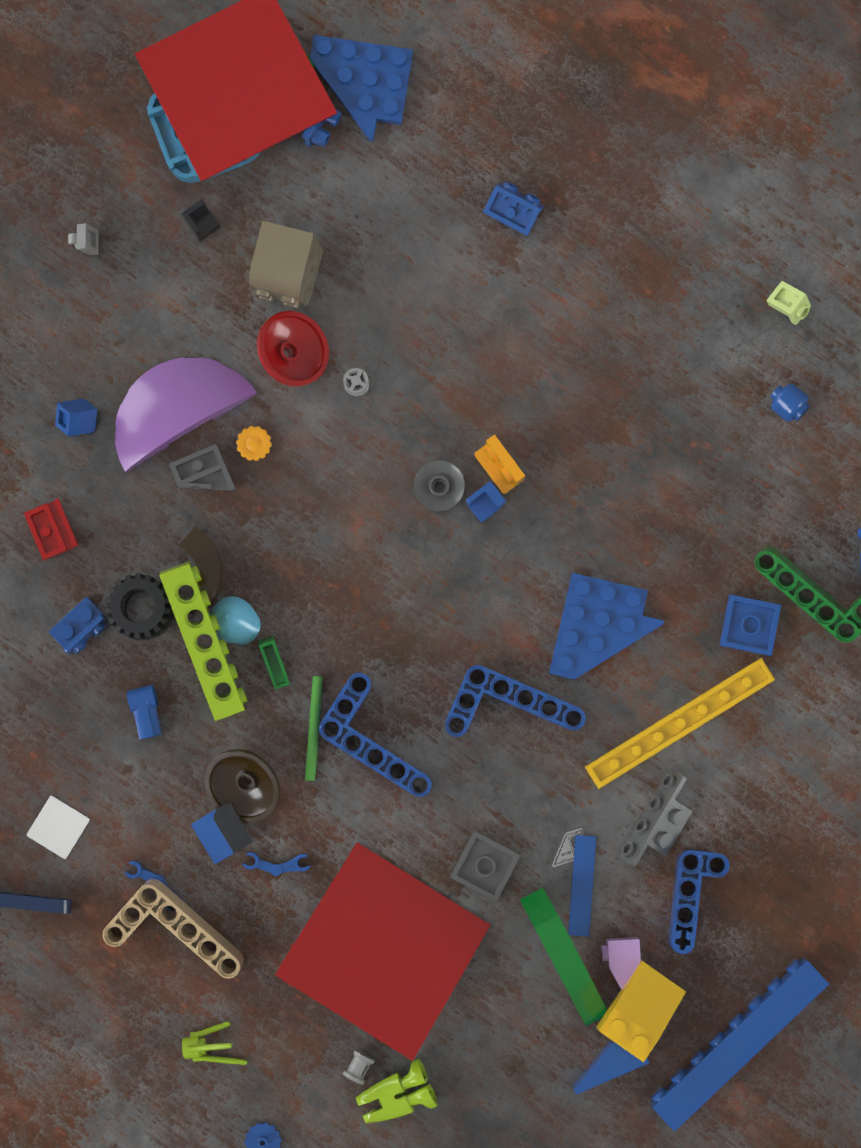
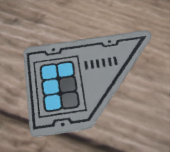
(566, 850)

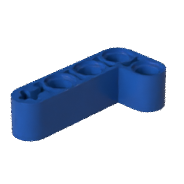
(690, 901)

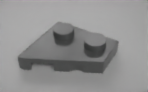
(203, 471)

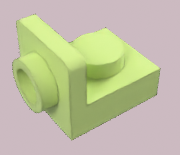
(790, 302)

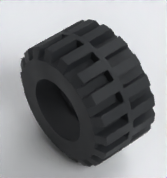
(118, 602)

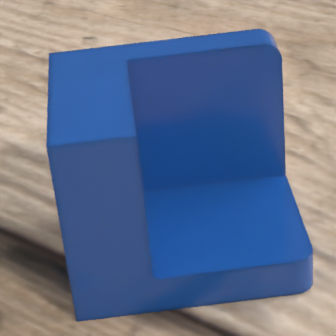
(76, 417)
(485, 502)

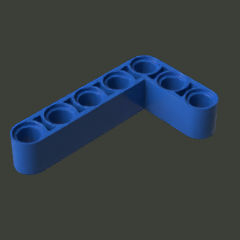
(510, 698)
(367, 745)

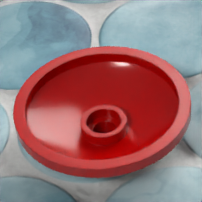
(303, 342)

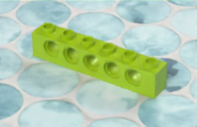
(220, 704)

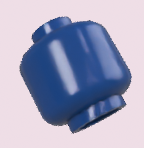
(789, 402)

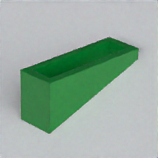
(273, 662)

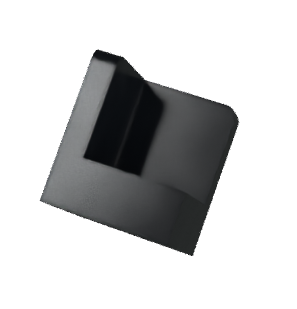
(200, 220)

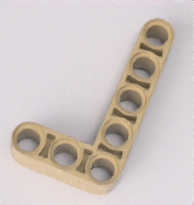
(176, 925)

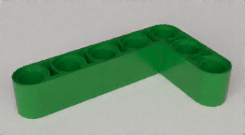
(820, 599)
(564, 956)

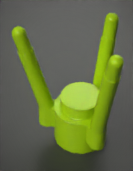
(195, 1047)

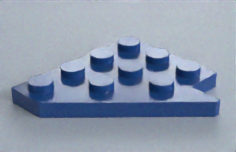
(365, 79)
(597, 624)

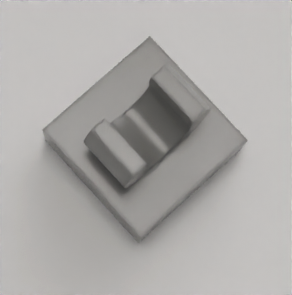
(85, 239)

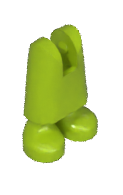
(394, 1095)

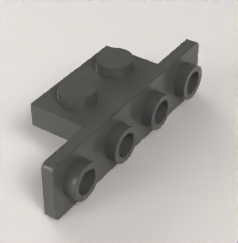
(660, 822)

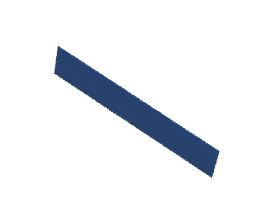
(582, 885)

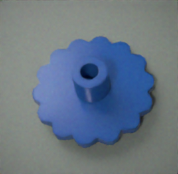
(263, 1136)

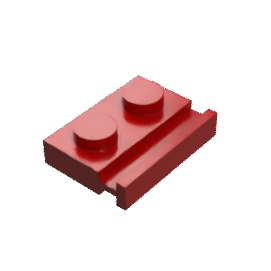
(51, 529)

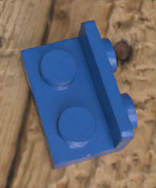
(513, 207)
(79, 626)

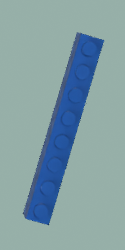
(738, 1043)

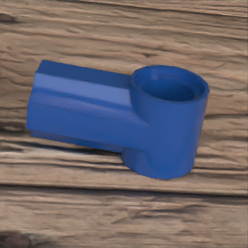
(144, 705)

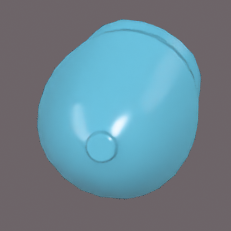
(236, 620)

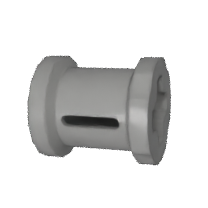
(358, 1067)

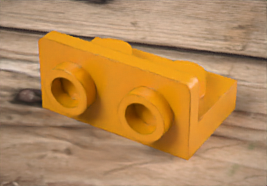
(499, 465)

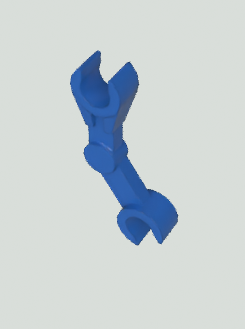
(276, 869)
(147, 875)

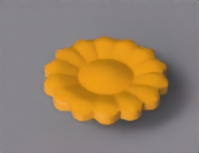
(253, 443)

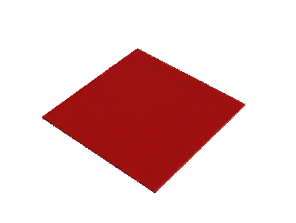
(235, 85)
(383, 951)

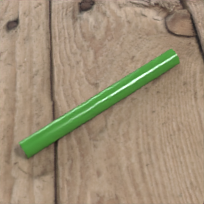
(313, 733)

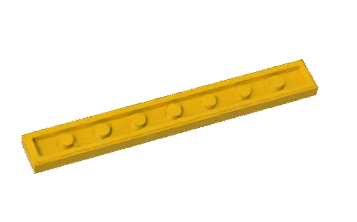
(679, 723)

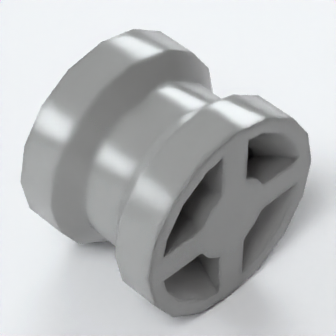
(353, 378)

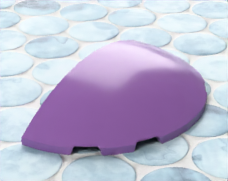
(172, 403)

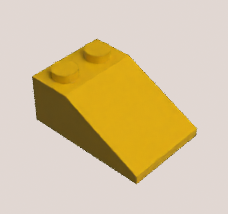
(641, 1011)

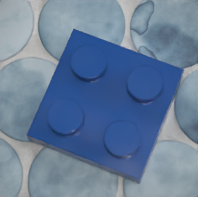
(750, 625)

